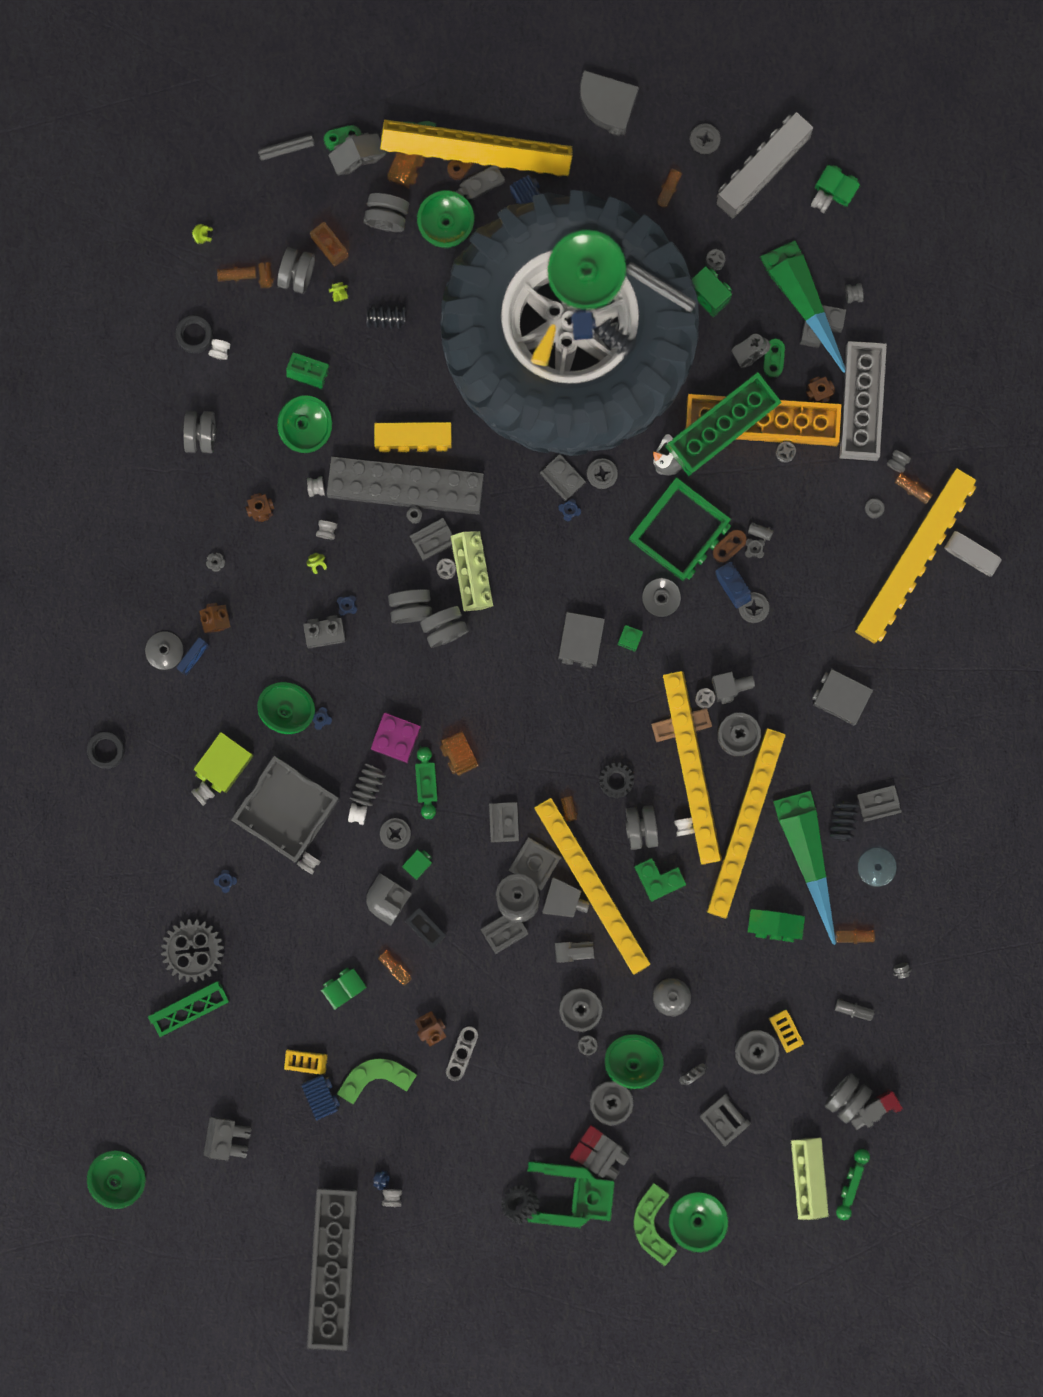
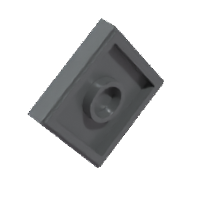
(535, 862)

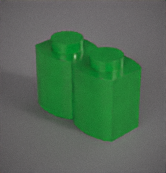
(838, 185)
(343, 988)

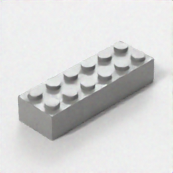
(764, 164)
(862, 401)

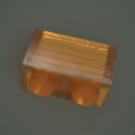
(404, 168)
(329, 244)
(459, 753)

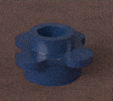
(564, 509)
(347, 600)
(325, 721)
(220, 881)
(381, 1180)

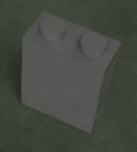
(581, 640)
(842, 696)

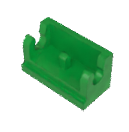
(307, 370)

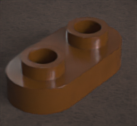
(464, 168)
(729, 546)

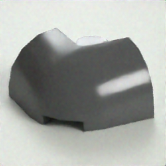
(386, 899)

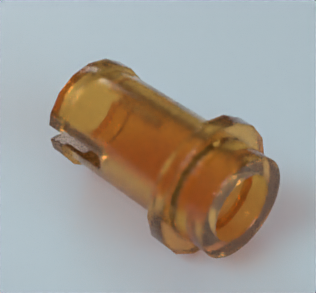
(265, 275)
(569, 810)

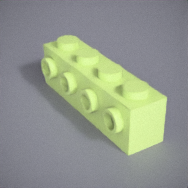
(471, 571)
(809, 1178)

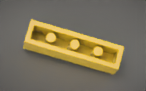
(413, 436)

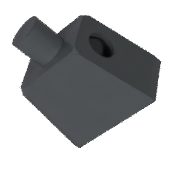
(564, 900)

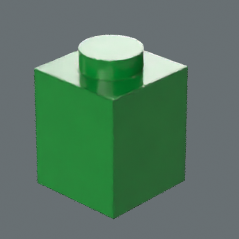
(630, 638)
(418, 864)

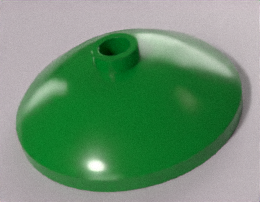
(441, 207)
(315, 424)
(286, 699)
(637, 1052)
(122, 1170)
(698, 1236)

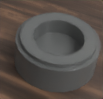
(874, 508)

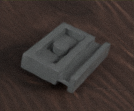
(562, 477)
(432, 539)
(879, 803)
(504, 822)
(503, 933)

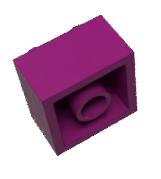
(396, 738)

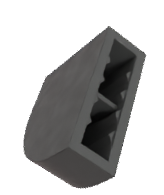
(607, 101)

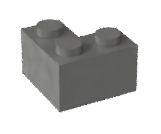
(355, 152)
(835, 319)

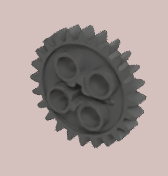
(191, 933)

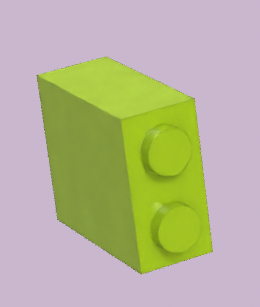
(222, 763)

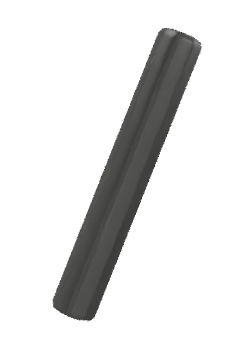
(660, 286)

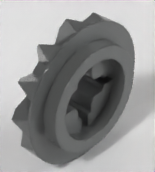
(699, 132)
(594, 469)
(761, 602)
(404, 833)
(693, 1074)

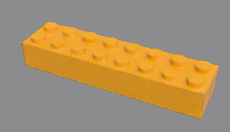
(787, 422)

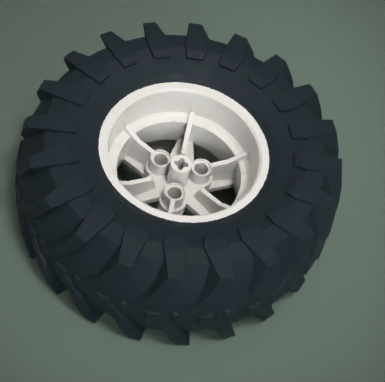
(559, 406)

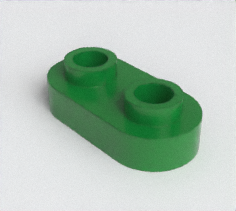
(341, 134)
(774, 359)

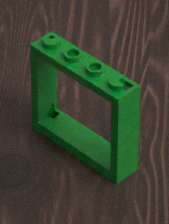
(711, 543)

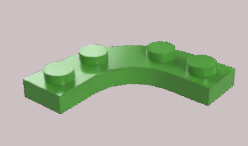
(372, 1070)
(645, 1227)

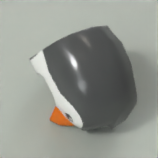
(663, 459)

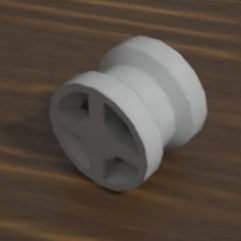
(822, 201)
(315, 486)
(326, 529)
(444, 566)
(705, 695)
(203, 793)
(308, 862)
(392, 1197)

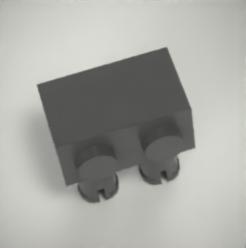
(324, 632)
(727, 687)
(220, 1136)

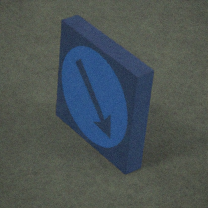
(192, 656)

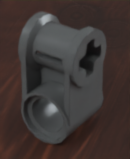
(750, 350)

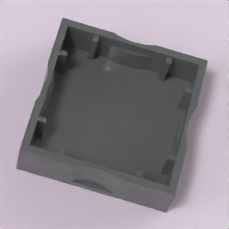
(285, 809)

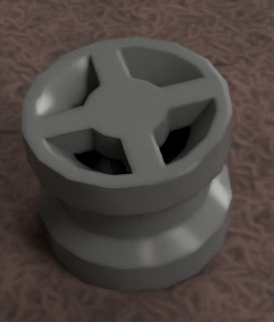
(716, 256)
(854, 293)
(785, 451)
(898, 461)
(587, 1045)

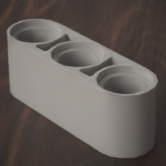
(973, 553)
(455, 1060)

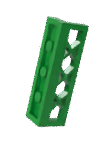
(190, 1000)

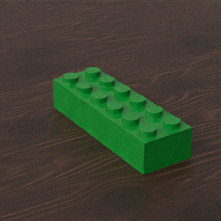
(723, 424)

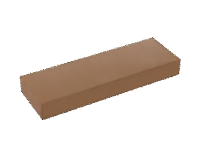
(664, 729)

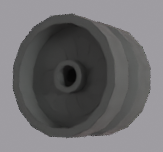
(386, 212)
(296, 270)
(201, 430)
(408, 606)
(444, 627)
(738, 723)
(637, 828)
(508, 898)
(585, 1020)
(768, 1051)
(846, 1096)
(611, 1114)

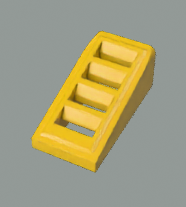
(543, 351)
(784, 1014)
(322, 1061)

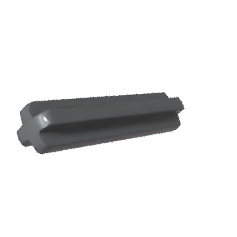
(286, 147)

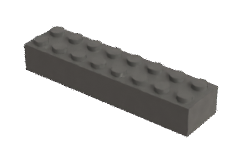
(405, 485)
(332, 1269)

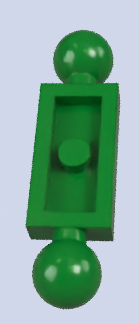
(426, 782)
(848, 1192)

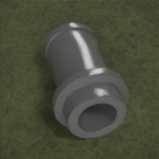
(414, 510)
(760, 531)

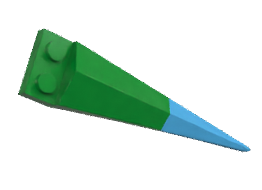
(792, 276)
(801, 828)

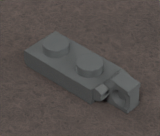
(481, 183)

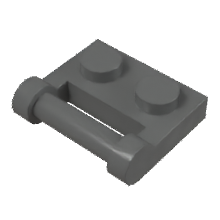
(720, 1124)

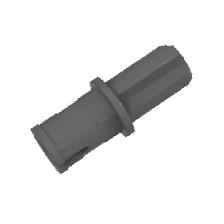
(854, 1010)

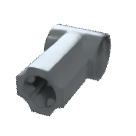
(573, 951)

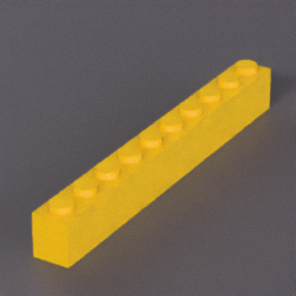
(476, 148)
(915, 556)
(692, 767)
(746, 823)
(592, 886)

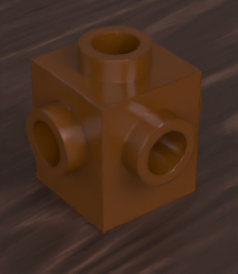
(820, 397)
(260, 514)
(214, 618)
(430, 1028)

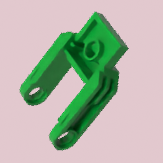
(591, 1196)

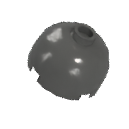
(671, 997)

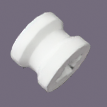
(219, 349)
(357, 814)
(684, 827)

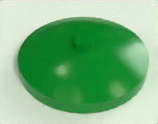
(586, 270)

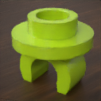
(200, 233)
(339, 292)
(314, 560)

